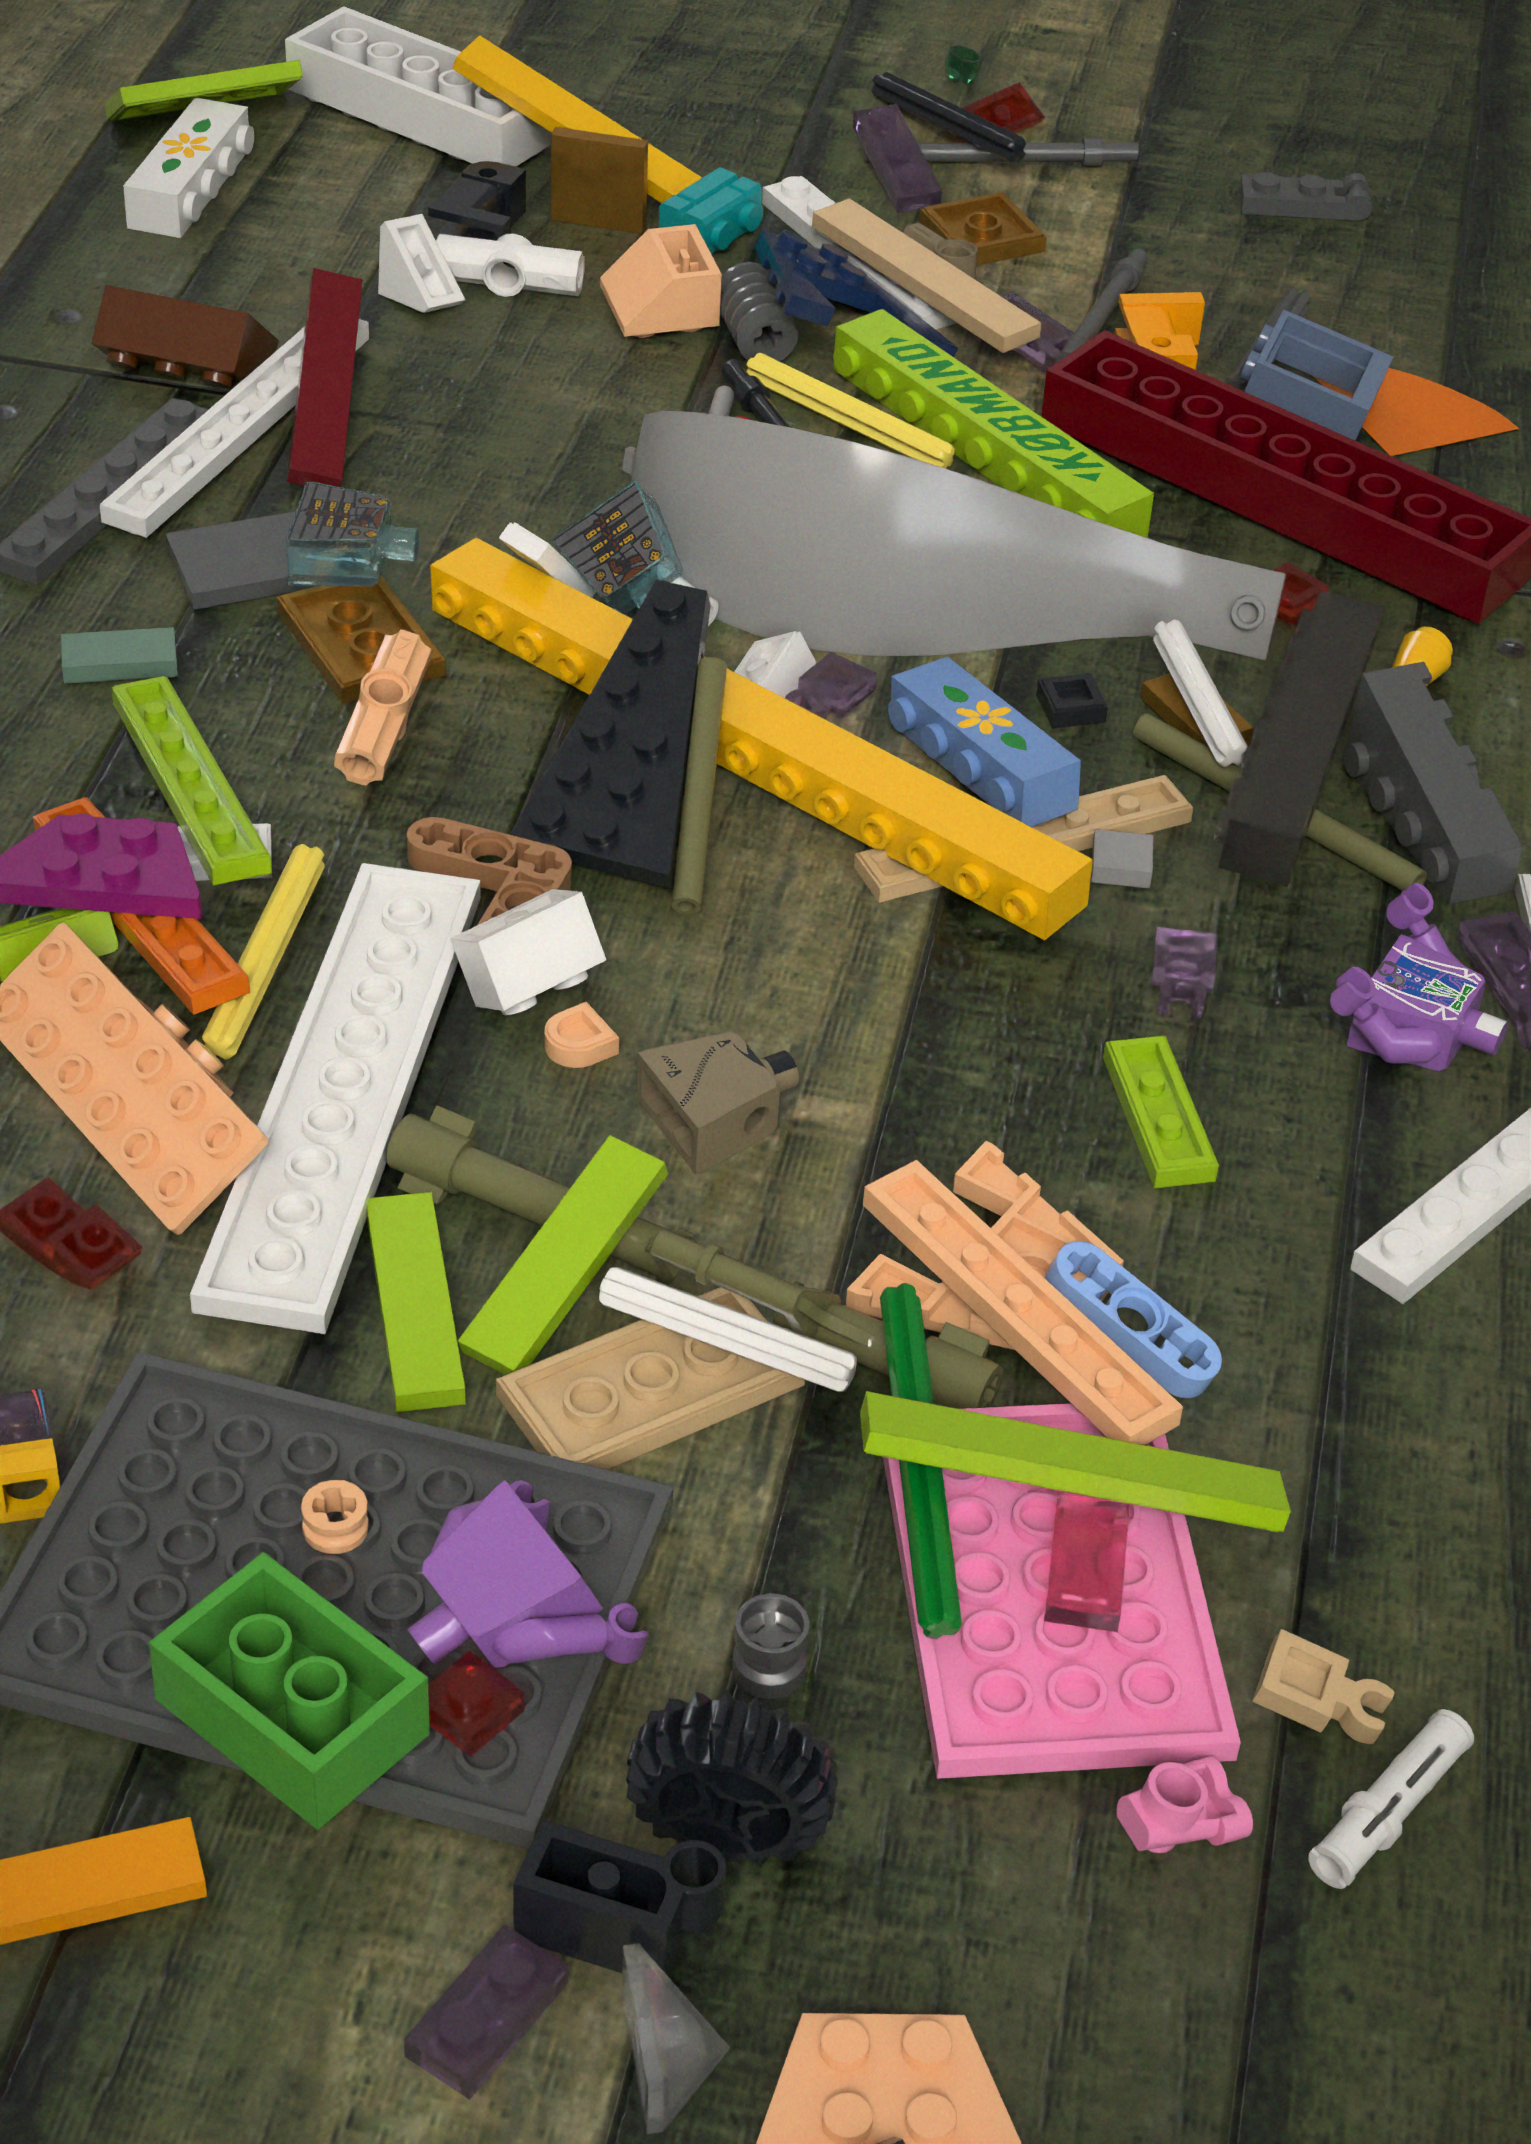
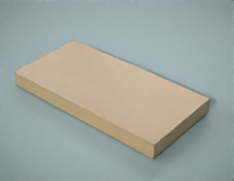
(636, 1391)

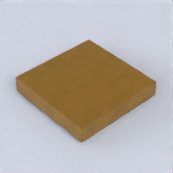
(599, 180)
(989, 223)

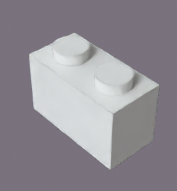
(529, 951)

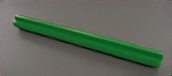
(921, 1484)

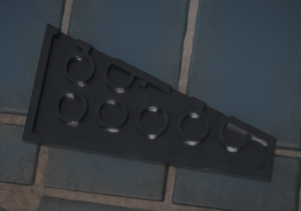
(623, 764)

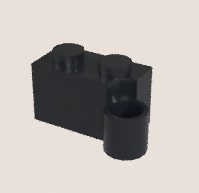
(597, 1895)

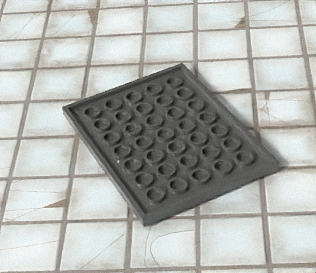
(211, 1471)

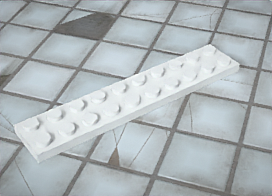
(337, 1102)

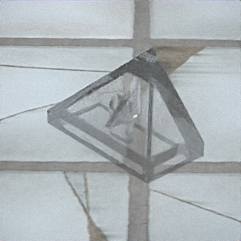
(668, 2039)

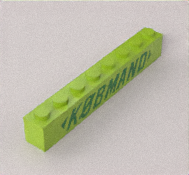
(985, 423)

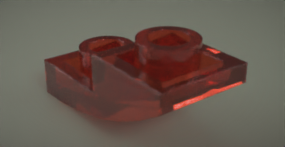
(65, 1237)

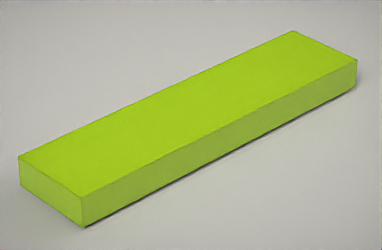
(563, 1257)
(415, 1303)

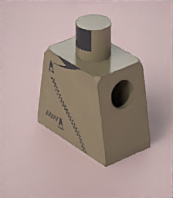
(713, 1095)

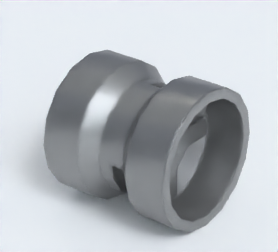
(770, 1646)

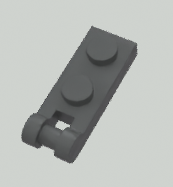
(1305, 196)

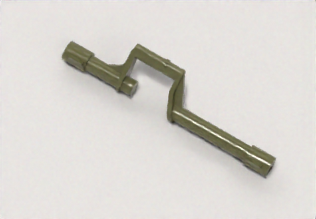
(446, 1159)

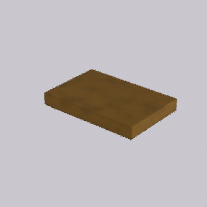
(345, 629)

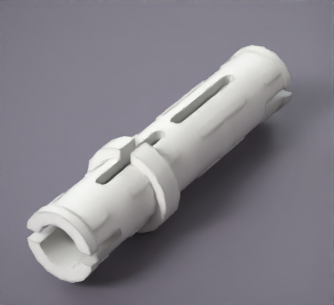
(1372, 1818)

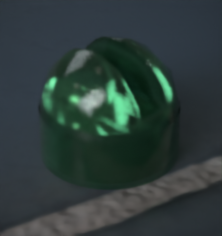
(962, 64)

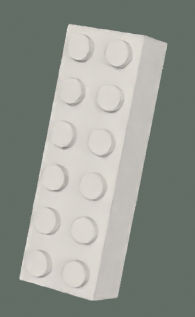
(408, 89)

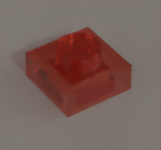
(1298, 592)
(472, 1703)

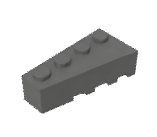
(1429, 786)

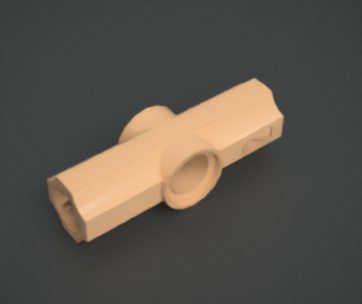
(383, 708)

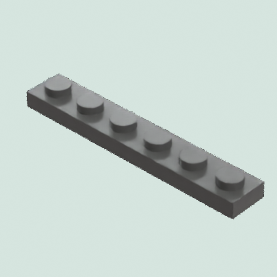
(74, 513)

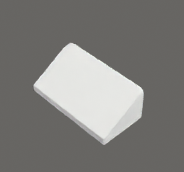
(777, 662)

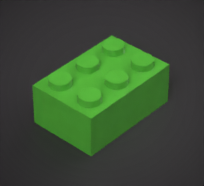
(290, 1689)

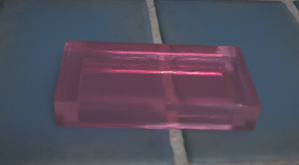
(1087, 1562)

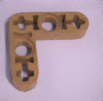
(437, 845)

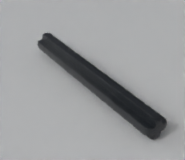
(949, 117)

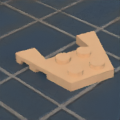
(1026, 1225)
(883, 2080)

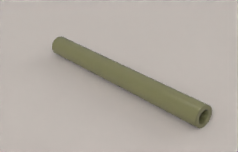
(699, 786)

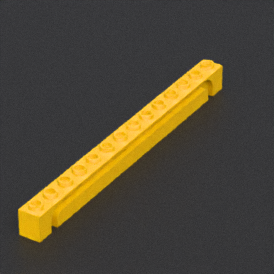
(786, 749)

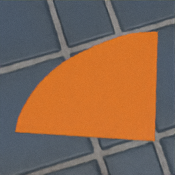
(1422, 414)

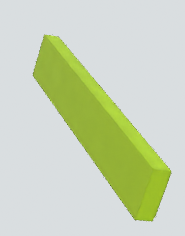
(191, 781)
(1073, 1462)

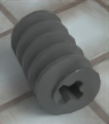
(756, 313)

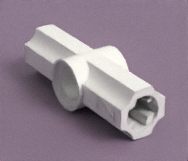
(535, 266)

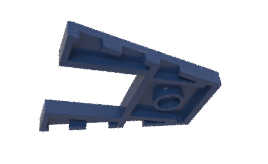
(813, 274)

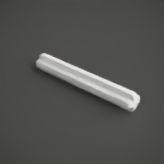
(1200, 693)
(728, 1329)

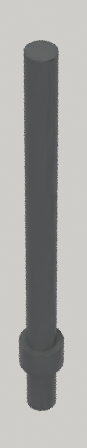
(1089, 152)
(1123, 278)

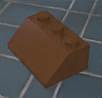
(180, 337)

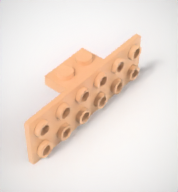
(127, 1078)

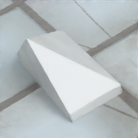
(414, 266)

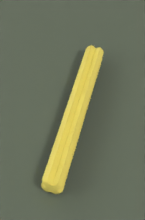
(850, 412)
(266, 949)

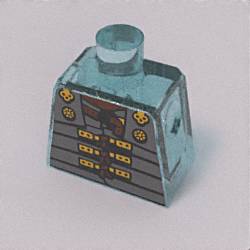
(344, 538)
(622, 548)

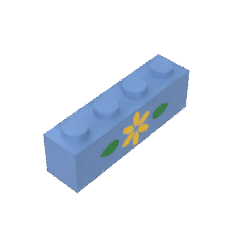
(984, 742)

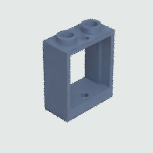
(1322, 355)

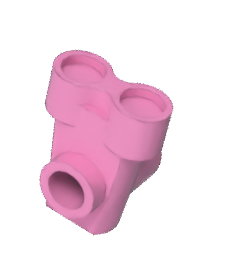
(1184, 1806)

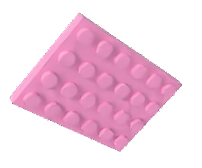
(1052, 1694)

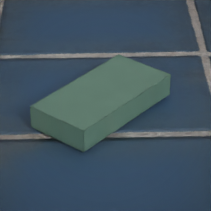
(118, 655)

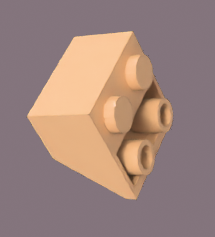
(664, 284)

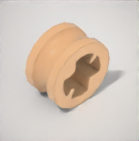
(340, 1535)

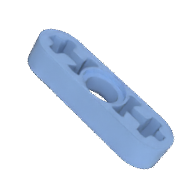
(1127, 1291)

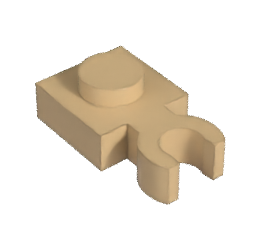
(1311, 1689)

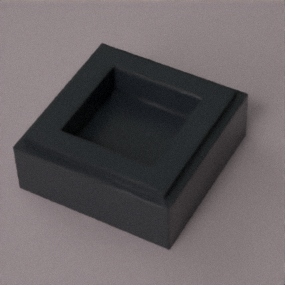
(1071, 700)

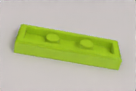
(1160, 1112)

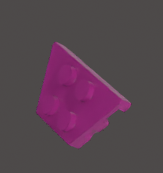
(102, 867)

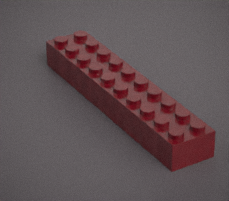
(1291, 475)

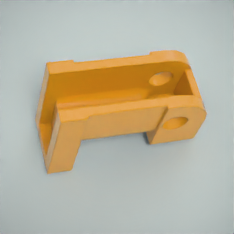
(1164, 323)

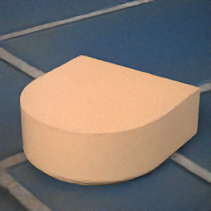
(579, 1037)

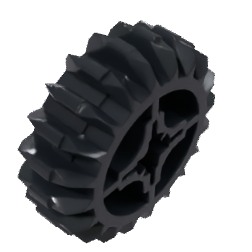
(732, 1778)

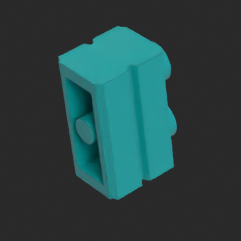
(718, 206)

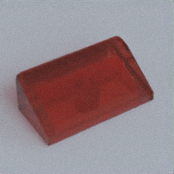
(1008, 108)

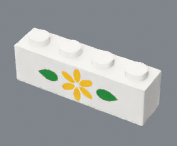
(187, 167)

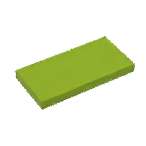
(220, 87)

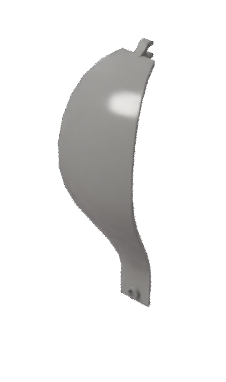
(917, 557)

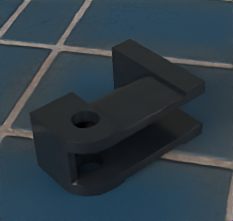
(482, 201)

